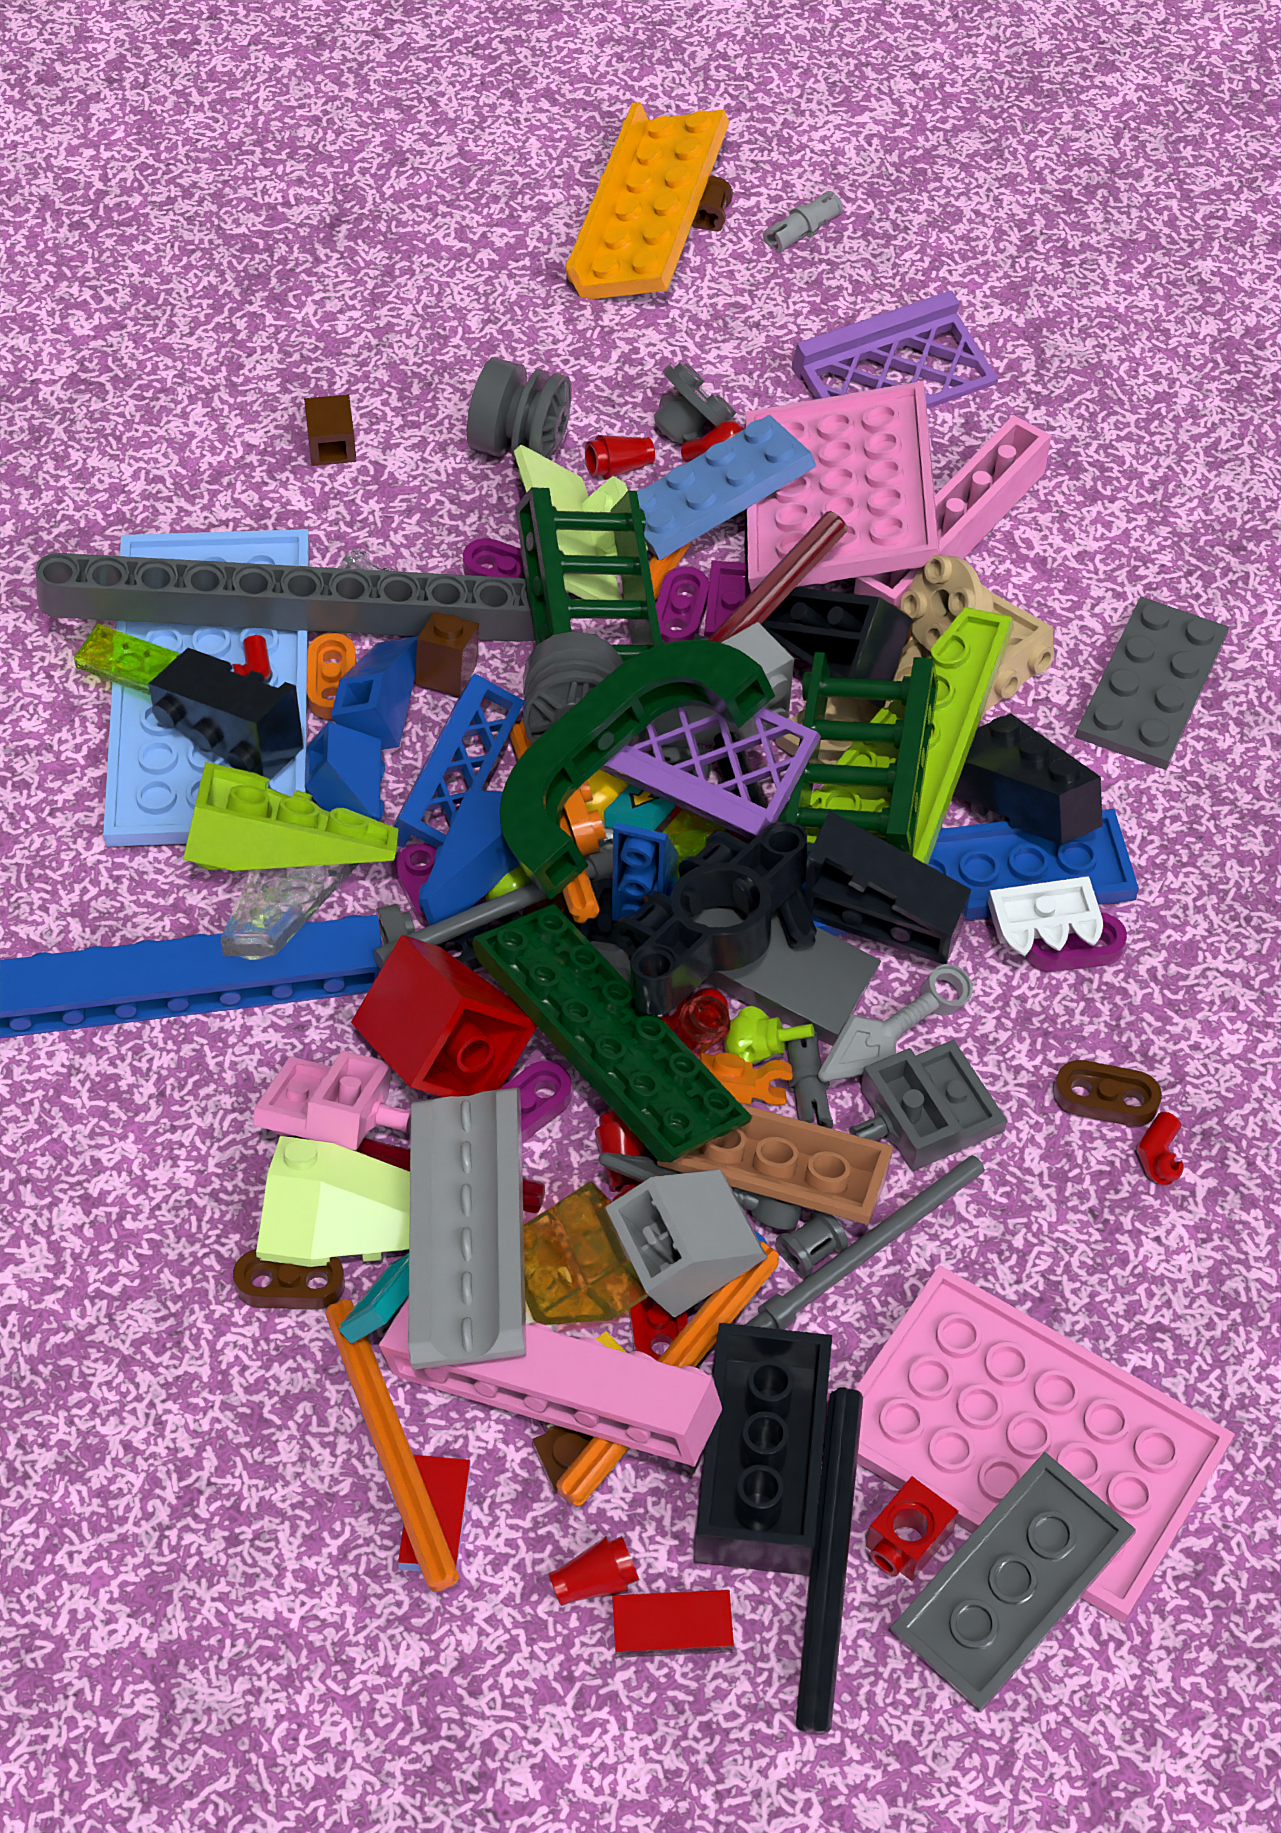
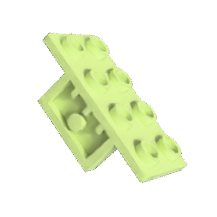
(570, 494)

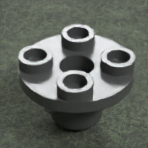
(684, 412)

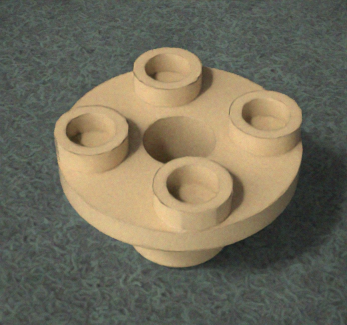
(941, 594)

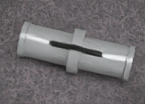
(803, 221)

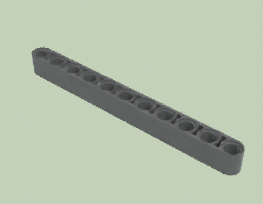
(277, 596)

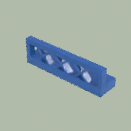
(450, 743)

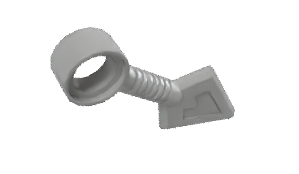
(871, 1040)

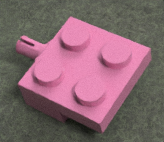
(330, 1101)

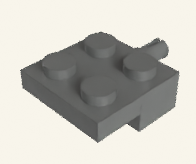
(928, 1104)

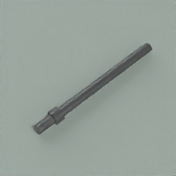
(599, 868)
(781, 1310)

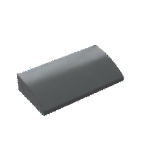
(797, 985)

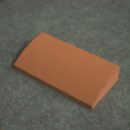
(797, 1164)

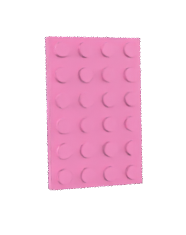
(869, 472)
(982, 1390)

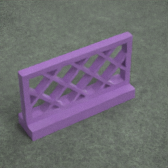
(886, 333)
(699, 795)

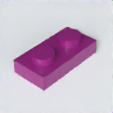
(726, 592)

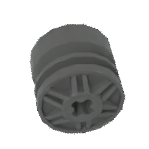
(518, 411)
(561, 675)

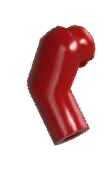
(1154, 1150)

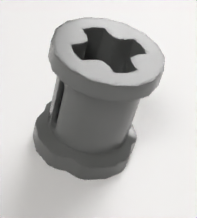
(811, 1242)

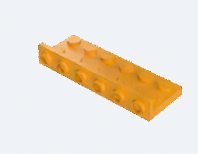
(645, 203)

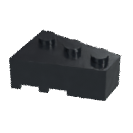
(855, 632)
(229, 713)
(1029, 781)
(882, 892)

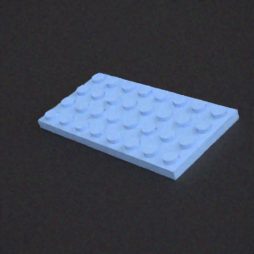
(157, 768)

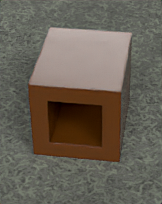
(330, 430)
(446, 653)

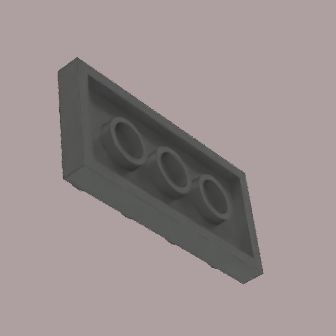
(1152, 683)
(1013, 1581)

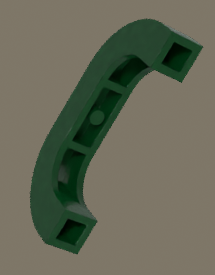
(600, 726)

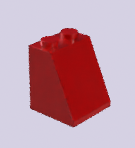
(441, 1022)

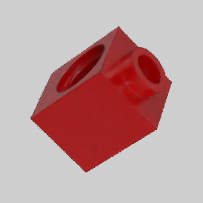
(914, 1508)

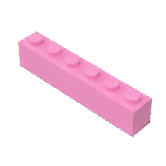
(975, 499)
(580, 1388)

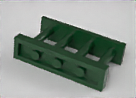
(546, 565)
(909, 736)

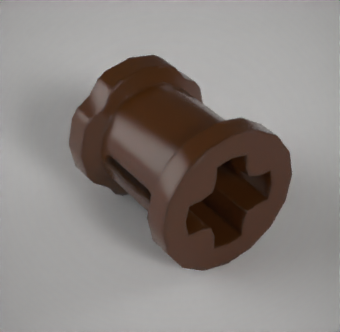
(711, 208)

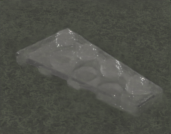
(277, 906)

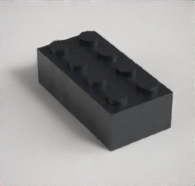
(764, 1450)

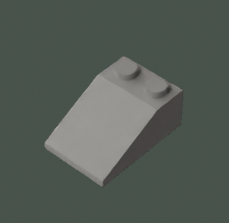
(779, 671)

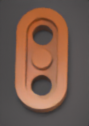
(325, 677)
(585, 825)

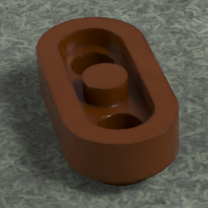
(1107, 1090)
(288, 1283)

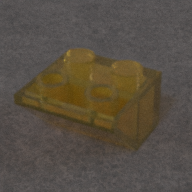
(578, 1263)

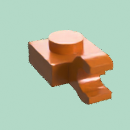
(747, 1082)

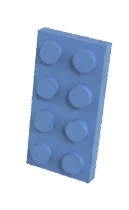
(720, 484)

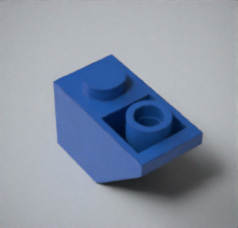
(345, 770)

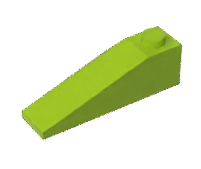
(253, 827)

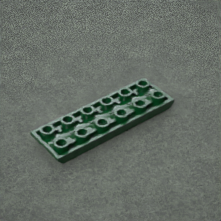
(617, 1048)

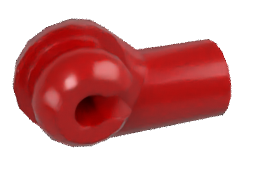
(724, 431)
(255, 657)

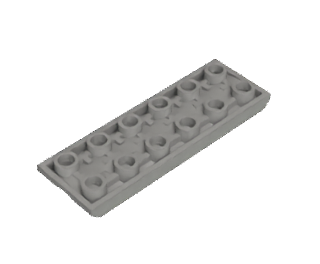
(466, 1230)

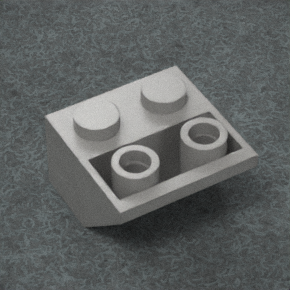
(685, 1236)

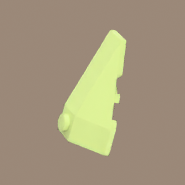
(331, 1205)

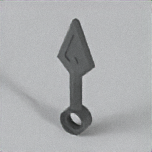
(763, 1208)

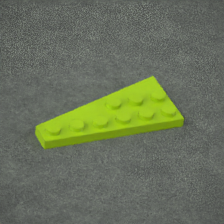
(966, 668)

